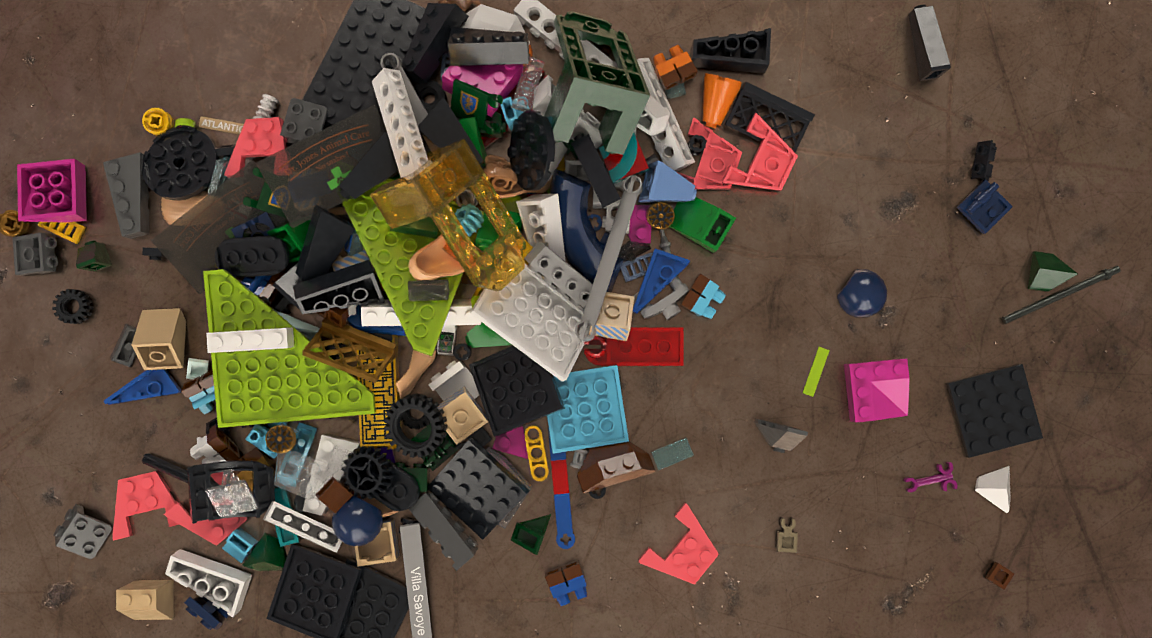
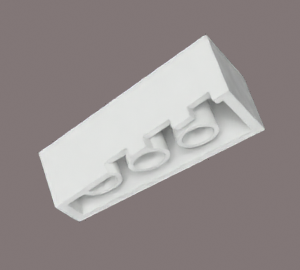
(324, 453)

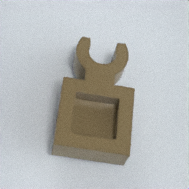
(787, 539)

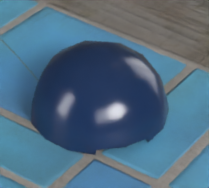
(863, 294)
(357, 522)

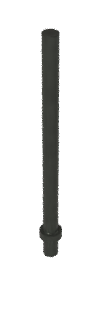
(1105, 274)

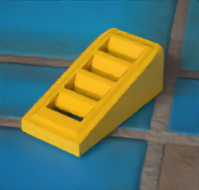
(50, 226)

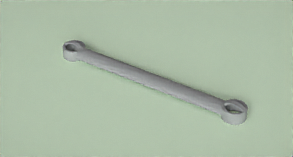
(420, 113)
(609, 258)

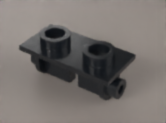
(984, 153)

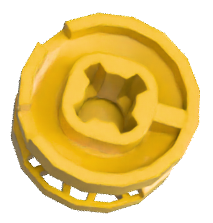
(157, 121)

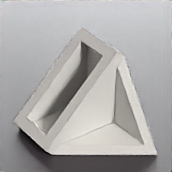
(996, 487)

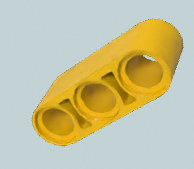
(533, 461)

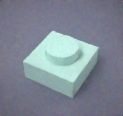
(196, 368)

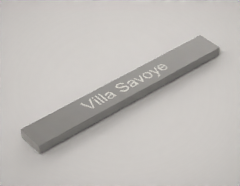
(415, 580)

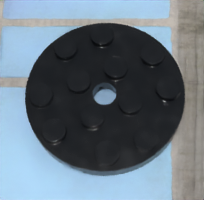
(531, 150)
(161, 162)

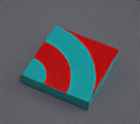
(625, 165)

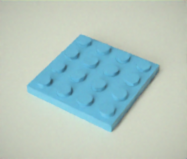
(591, 412)

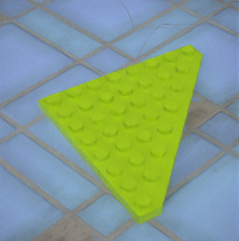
(390, 258)
(272, 383)

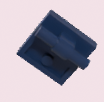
(984, 206)
(205, 612)

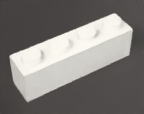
(250, 340)
(302, 526)

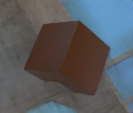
(334, 494)

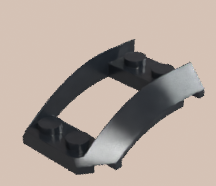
(199, 480)

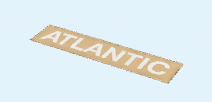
(220, 125)

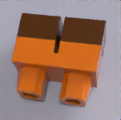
(675, 70)

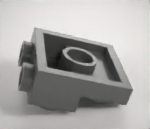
(34, 254)

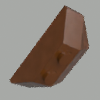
(613, 465)

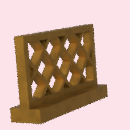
(355, 340)

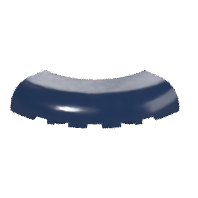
(579, 238)

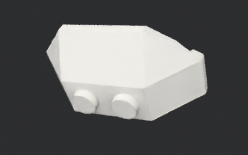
(489, 18)

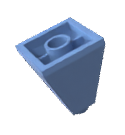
(665, 185)

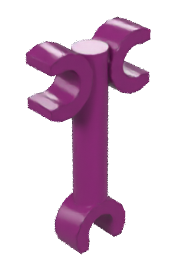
(945, 477)

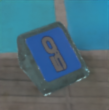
(353, 245)

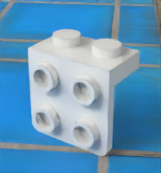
(453, 380)

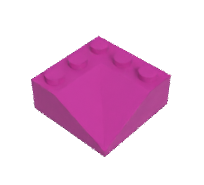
(489, 78)
(52, 191)
(877, 389)

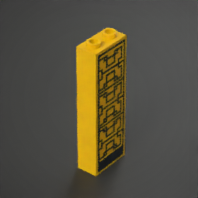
(385, 395)

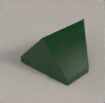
(1048, 272)
(531, 533)
(266, 555)

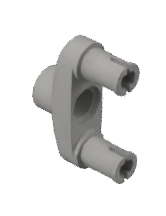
(667, 305)

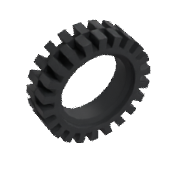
(399, 438)

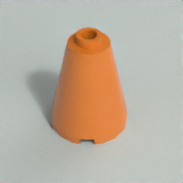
(718, 98)

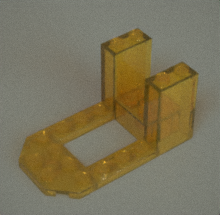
(428, 194)

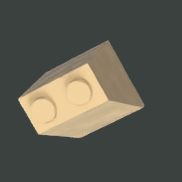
(160, 339)
(146, 599)

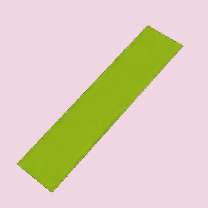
(816, 371)

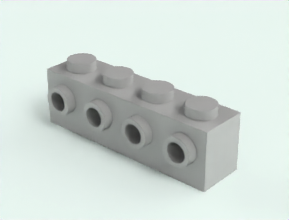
(560, 273)

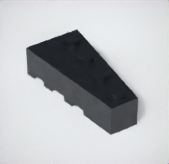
(339, 289)

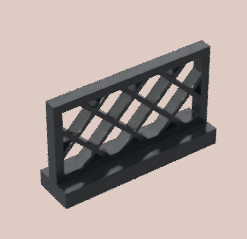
(776, 103)

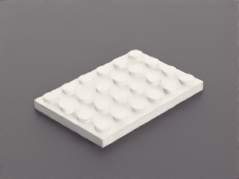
(534, 321)

